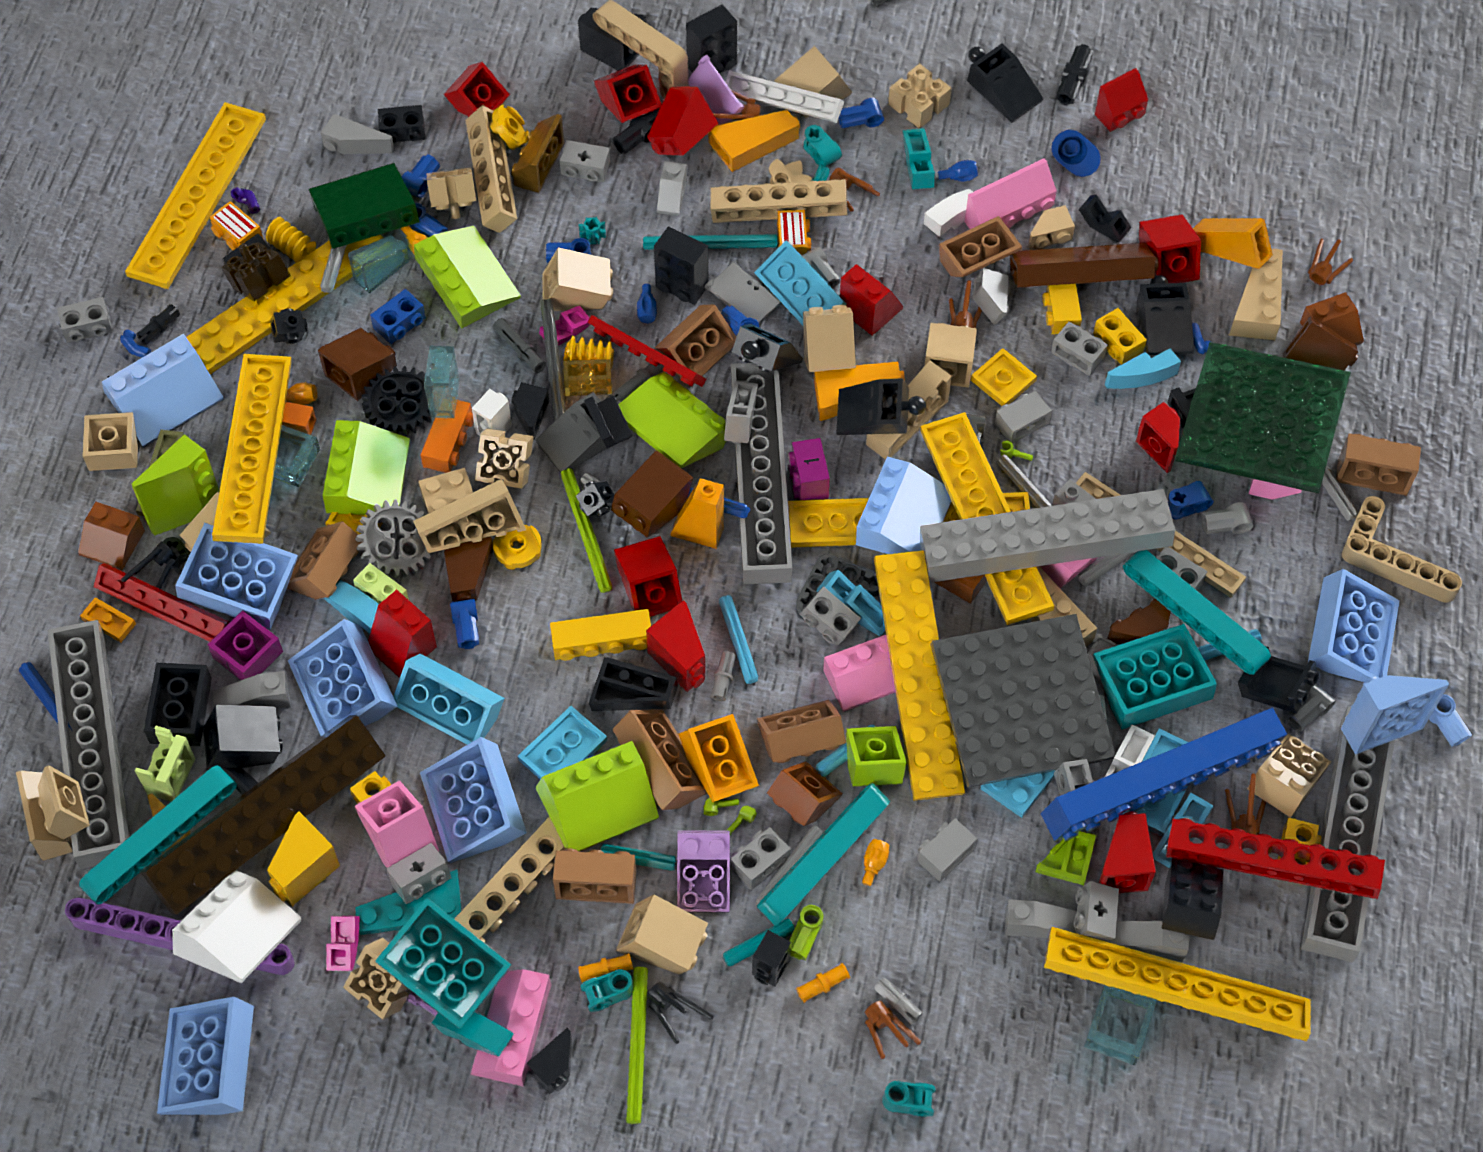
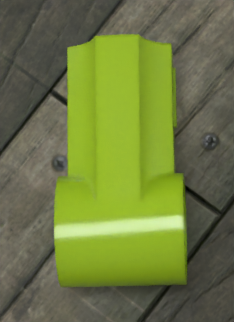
(804, 933)

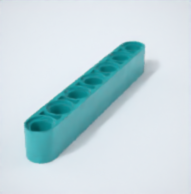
(1197, 611)
(157, 835)
(823, 854)

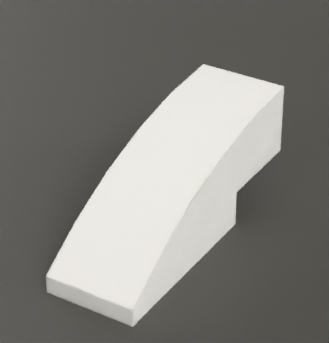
(947, 213)
(1131, 750)

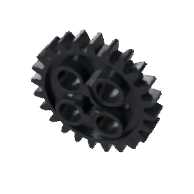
(399, 401)

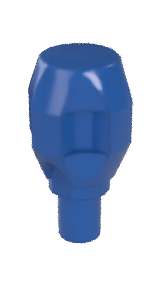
(960, 171)
(646, 305)

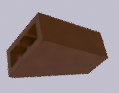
(1321, 346)
(467, 568)

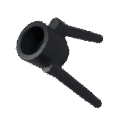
(161, 555)
(664, 997)

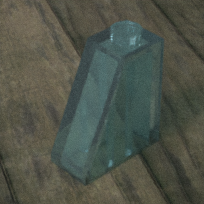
(377, 262)

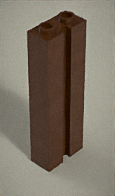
(1082, 265)

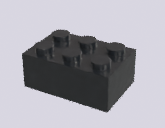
(714, 36)
(681, 265)
(178, 701)
(1193, 898)

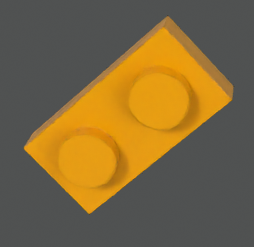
(111, 620)

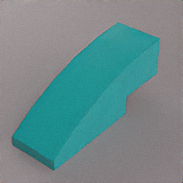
(918, 159)
(477, 1033)

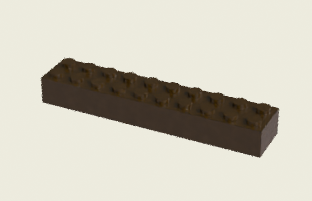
(262, 814)

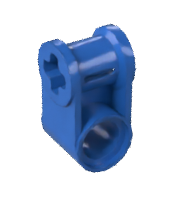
(1189, 500)

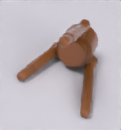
(749, 111)
(840, 174)
(1322, 272)
(964, 317)
(1246, 821)
(882, 1016)

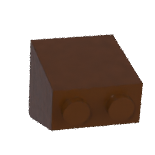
(356, 360)
(652, 494)

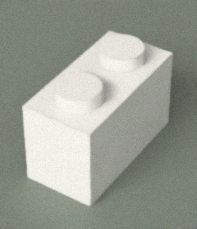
(492, 412)

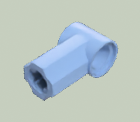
(1450, 722)

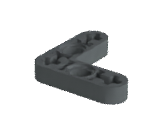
(836, 564)

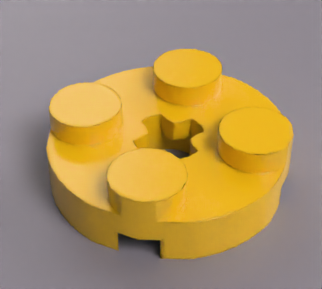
(508, 125)
(522, 557)

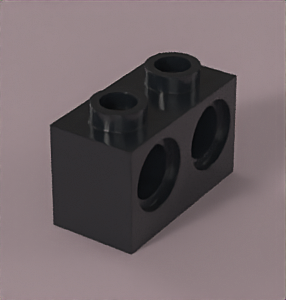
(402, 123)
(771, 959)

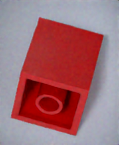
(628, 92)
(681, 121)
(1175, 247)
(868, 299)
(649, 576)
(400, 632)
(677, 647)
(1129, 856)

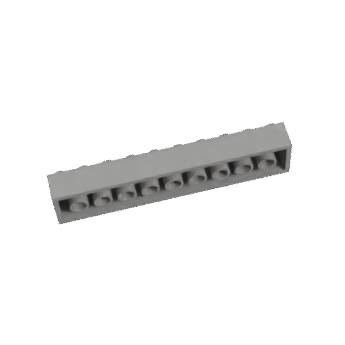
(763, 484)
(1047, 535)
(92, 747)
(1350, 823)

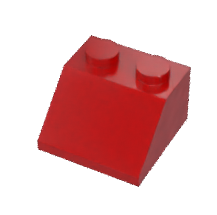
(476, 88)
(1121, 100)
(1160, 435)

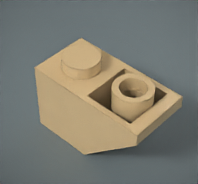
(1052, 228)

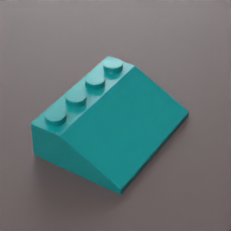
(1154, 676)
(443, 963)

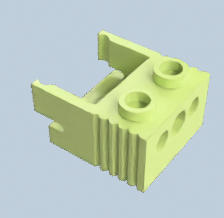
(168, 767)

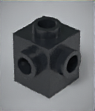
(288, 326)
(596, 498)

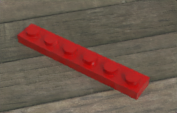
(653, 356)
(159, 603)

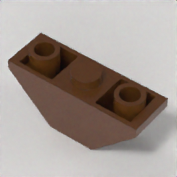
(1140, 623)

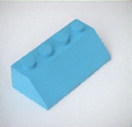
(446, 699)

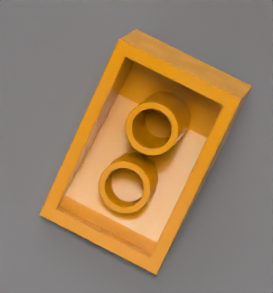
(719, 757)

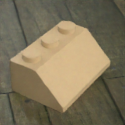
(45, 844)

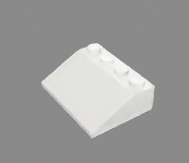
(234, 927)

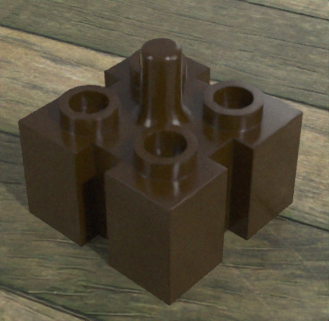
(255, 270)

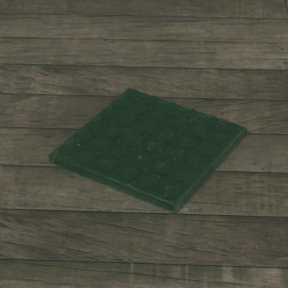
(1263, 417)

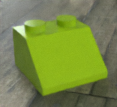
(875, 756)

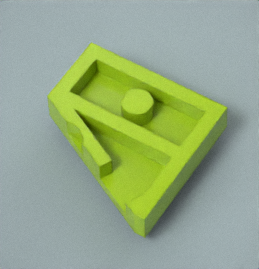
(1069, 859)

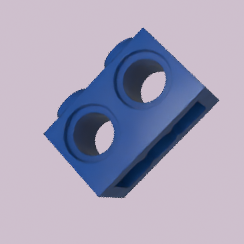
(396, 313)

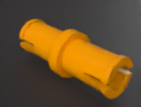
(605, 966)
(823, 982)

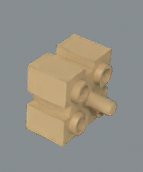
(919, 96)
(451, 190)
(504, 458)
(375, 984)

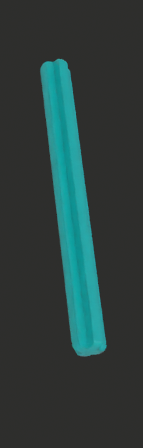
(725, 241)

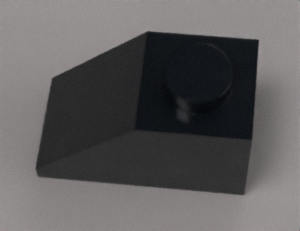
(530, 406)
(553, 1063)

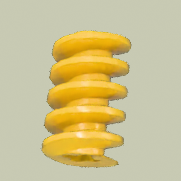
(289, 239)
(588, 351)

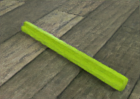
(587, 532)
(637, 1045)

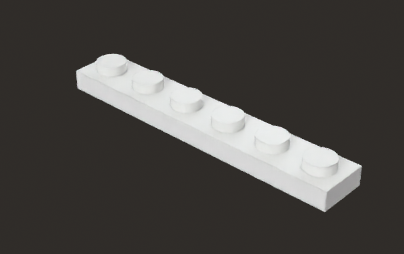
(785, 96)

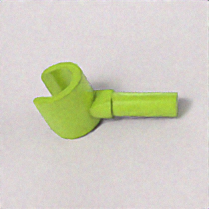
(1010, 451)
(711, 808)
(746, 813)

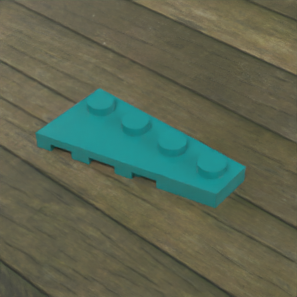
(392, 913)

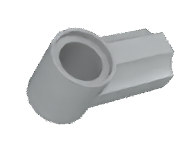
(819, 261)
(1234, 519)

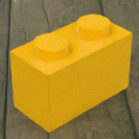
(1062, 306)

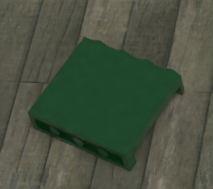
(364, 205)

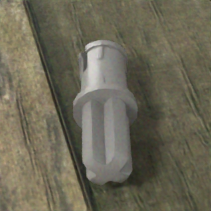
(723, 676)
(898, 1000)

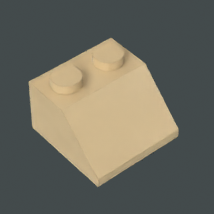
(110, 441)
(61, 803)

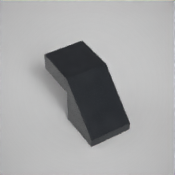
(1111, 223)

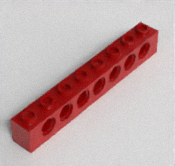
(1286, 868)

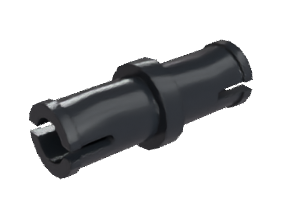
(158, 324)

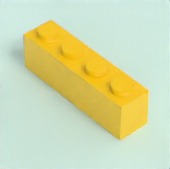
(600, 634)

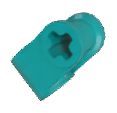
(821, 146)
(606, 991)
(911, 1098)

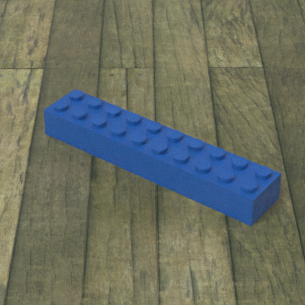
(1163, 774)

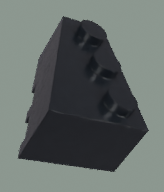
(631, 688)

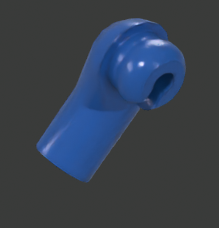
(1200, 345)
(132, 347)

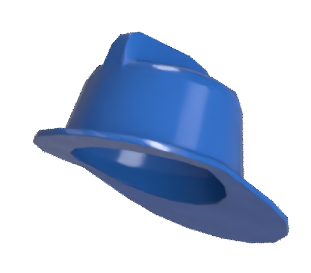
(1076, 153)

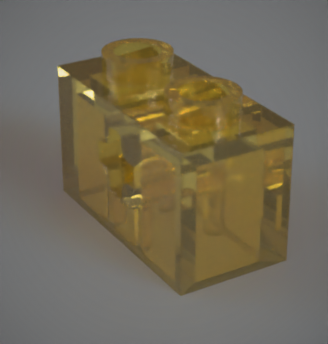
(587, 376)

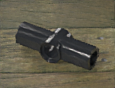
(1074, 74)
(636, 132)

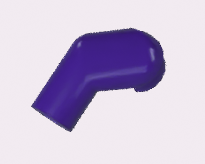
(246, 197)

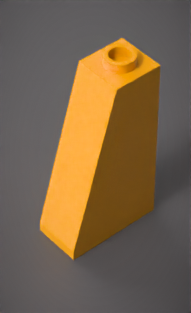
(753, 138)
(1236, 239)
(829, 382)
(702, 515)

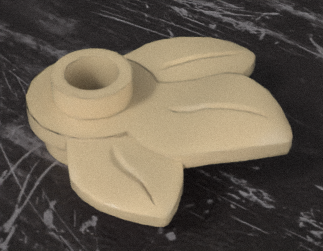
(787, 173)

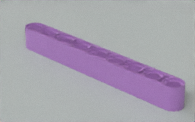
(144, 923)

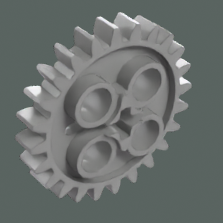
(373, 537)

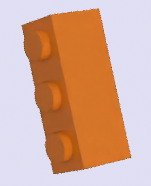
(446, 438)

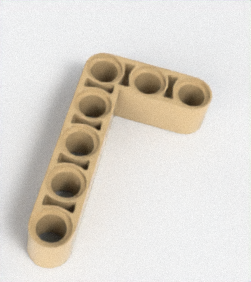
(647, 42)
(1392, 558)

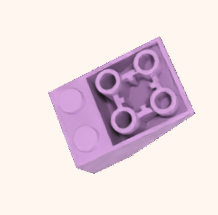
(703, 870)

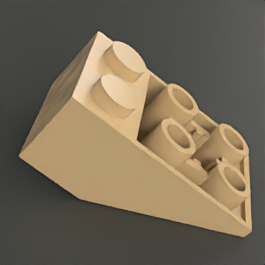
(1289, 775)

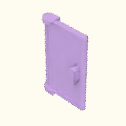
(714, 89)

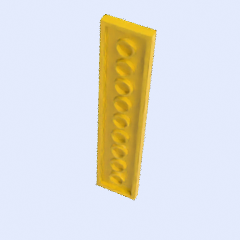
(195, 196)
(249, 321)
(252, 449)
(977, 494)
(836, 520)
(921, 704)
(1178, 983)

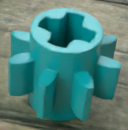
(592, 230)

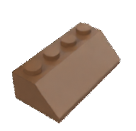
(664, 759)

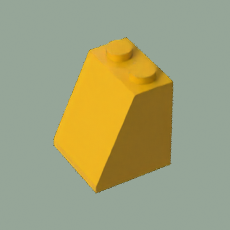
(301, 861)

